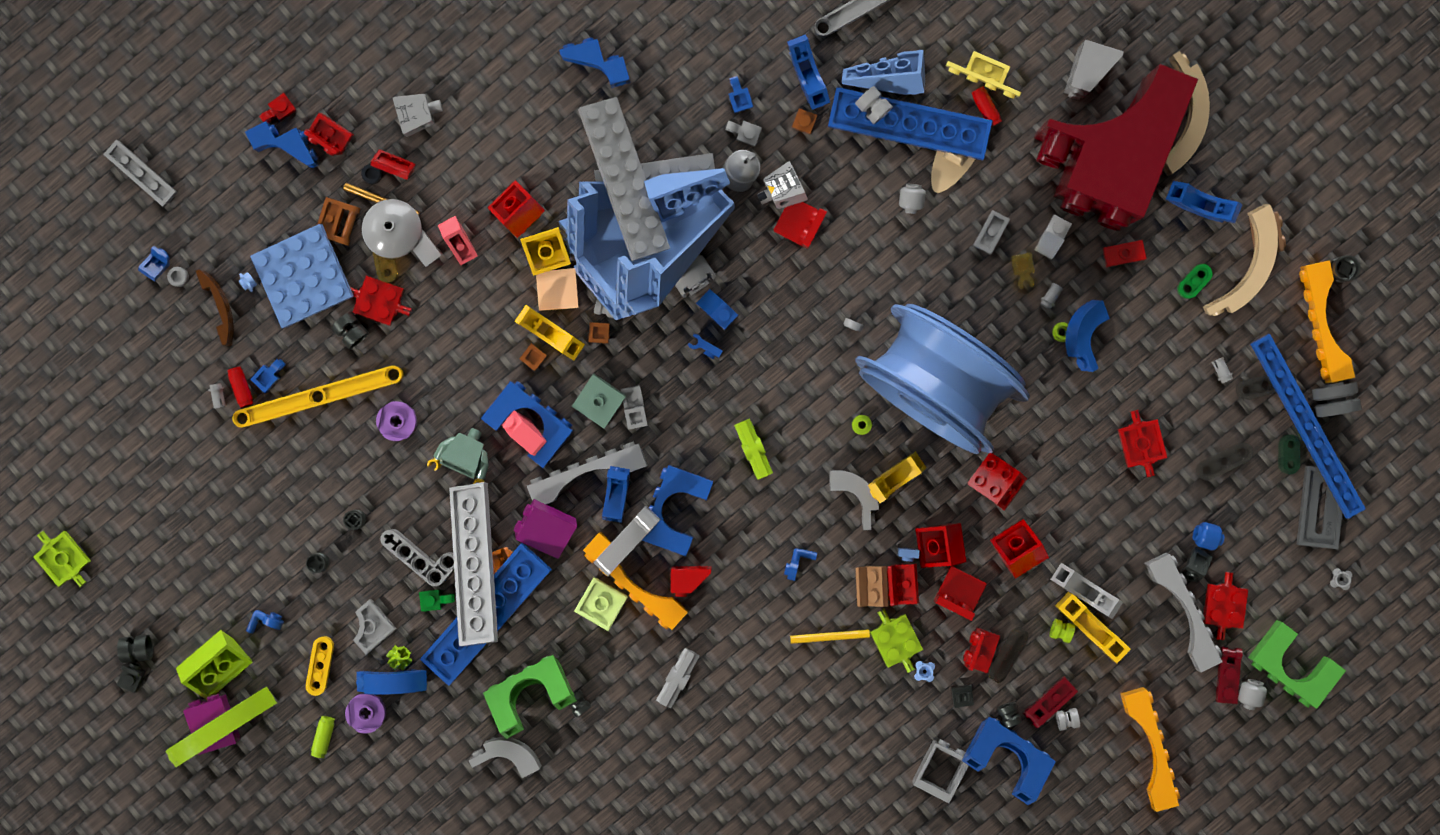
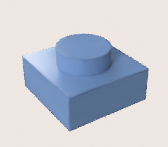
(908, 554)

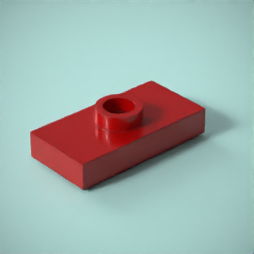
(393, 164)
(1124, 253)

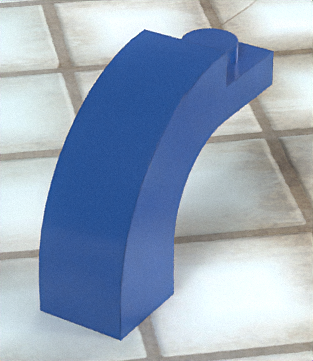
(807, 72)
(1202, 204)
(1080, 332)
(616, 494)
(391, 682)

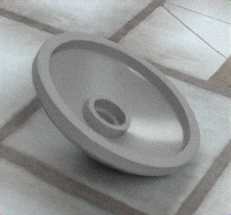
(398, 239)

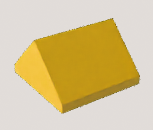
(546, 251)

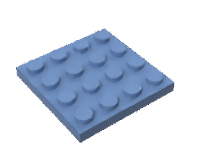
(302, 276)

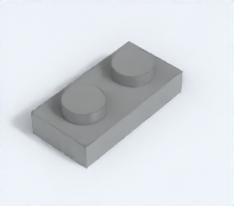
(991, 232)

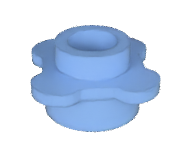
(247, 281)
(924, 676)

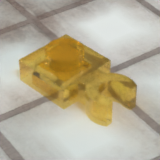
(1022, 266)

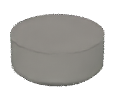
(178, 276)
(853, 325)

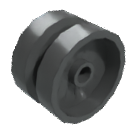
(1336, 398)

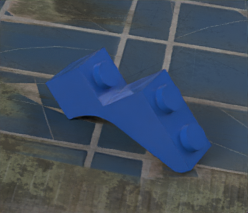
(590, 55)
(293, 142)

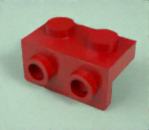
(329, 135)
(902, 584)

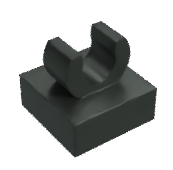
(962, 696)

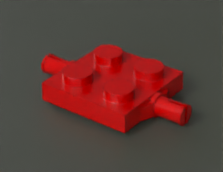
(379, 301)
(1142, 443)
(1225, 606)

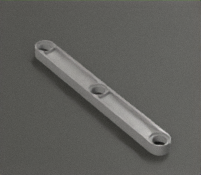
(847, 14)

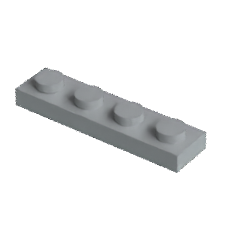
(140, 173)

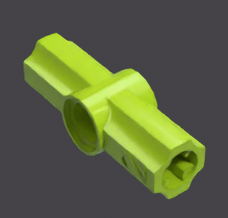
(753, 449)

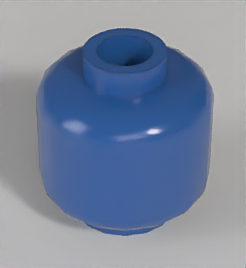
(1208, 536)

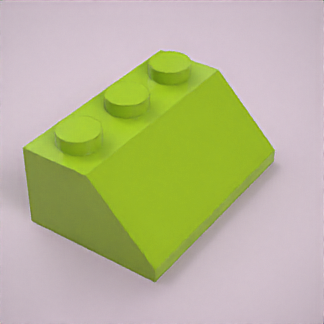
(213, 665)

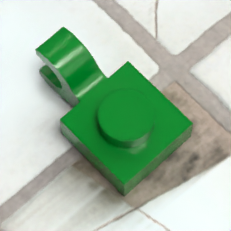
(433, 600)

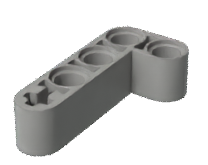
(626, 540)
(416, 553)

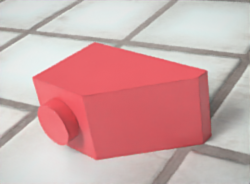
(457, 240)
(524, 432)

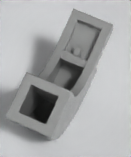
(848, 481)
(1086, 591)
(510, 748)

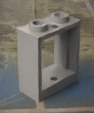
(945, 795)

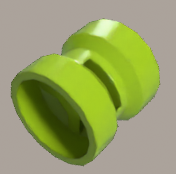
(1062, 630)

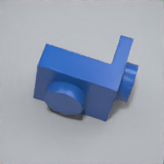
(155, 263)

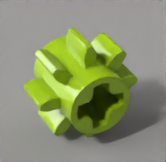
(399, 658)

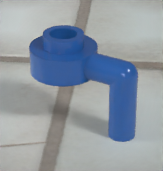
(791, 569)
(272, 620)

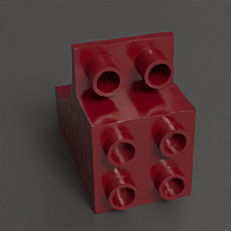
(1119, 160)

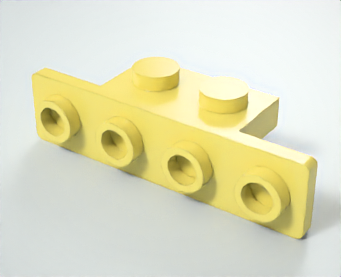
(986, 71)

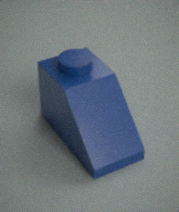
(717, 309)

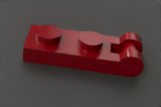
(1229, 676)
(1050, 701)

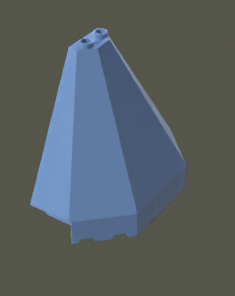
(604, 260)

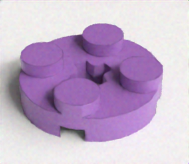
(387, 427)
(359, 722)

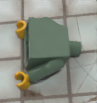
(463, 455)

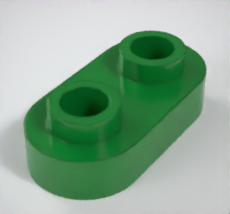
(1194, 282)

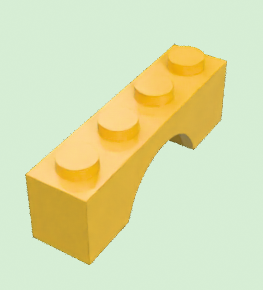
(1092, 627)

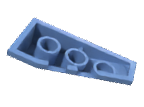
(897, 75)
(677, 191)

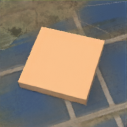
(557, 289)

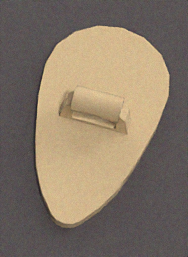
(948, 170)

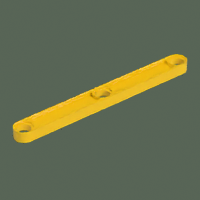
(304, 400)

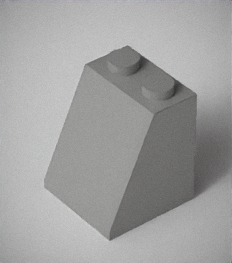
(1089, 67)

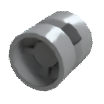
(874, 105)

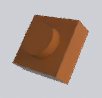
(804, 121)
(599, 332)
(533, 357)

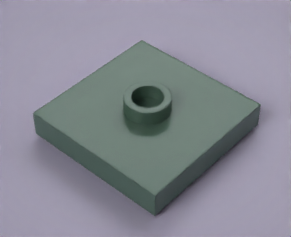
(599, 401)

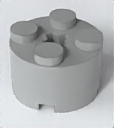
(695, 277)

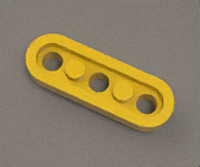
(314, 672)

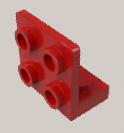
(800, 223)
(997, 481)
(960, 592)
(981, 650)

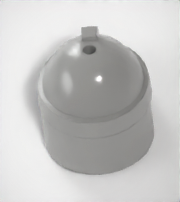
(741, 174)

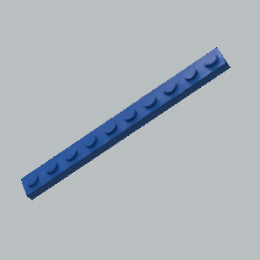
(1307, 426)

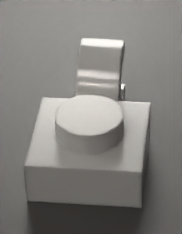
(747, 133)

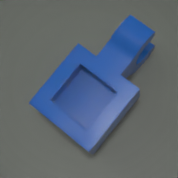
(740, 97)
(710, 350)
(266, 377)

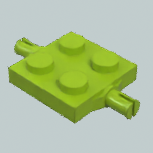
(61, 558)
(896, 640)

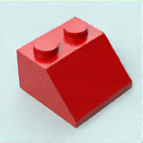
(516, 209)
(940, 545)
(1019, 548)
(687, 578)

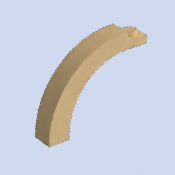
(1197, 116)
(1263, 260)

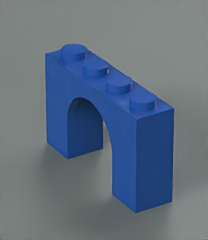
(515, 398)
(675, 481)
(1034, 763)

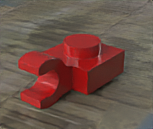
(280, 107)

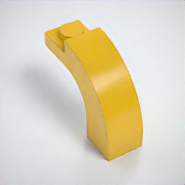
(549, 332)
(896, 477)

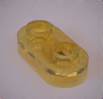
(382, 265)

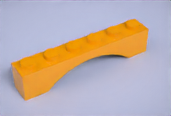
(1317, 282)
(665, 608)
(1160, 788)

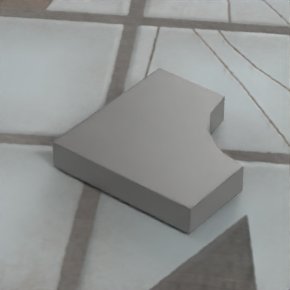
(373, 626)

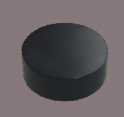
(371, 174)

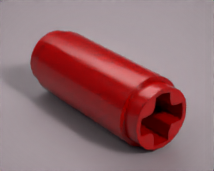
(986, 105)
(240, 387)

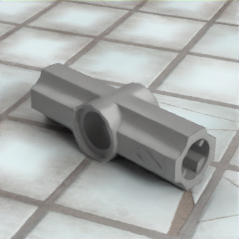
(677, 678)

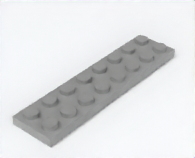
(623, 178)
(473, 564)

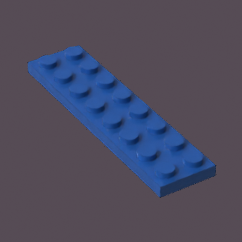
(914, 125)
(513, 585)

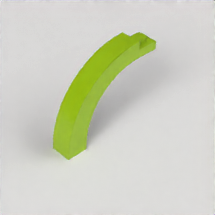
(220, 727)

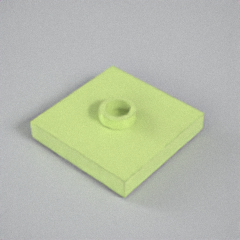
(601, 603)

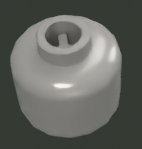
(912, 198)
(1252, 694)

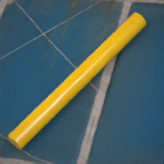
(830, 636)

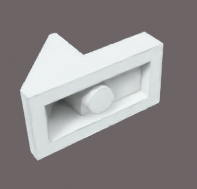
(1053, 237)

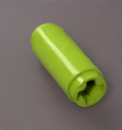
(322, 737)

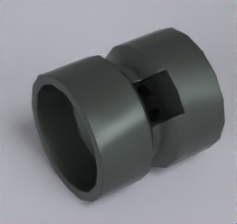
(1345, 268)
(354, 335)
(138, 648)

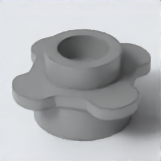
(1345, 583)

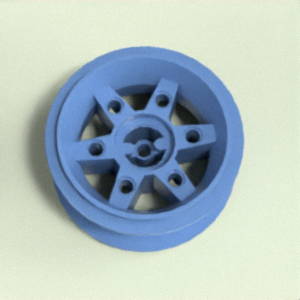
(943, 377)

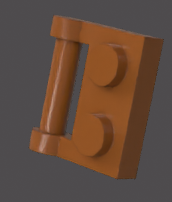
(331, 218)

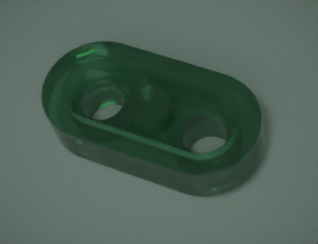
(1288, 454)

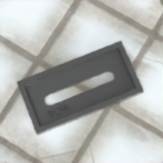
(1308, 513)

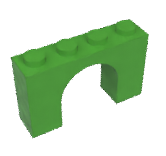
(1269, 656)
(503, 696)

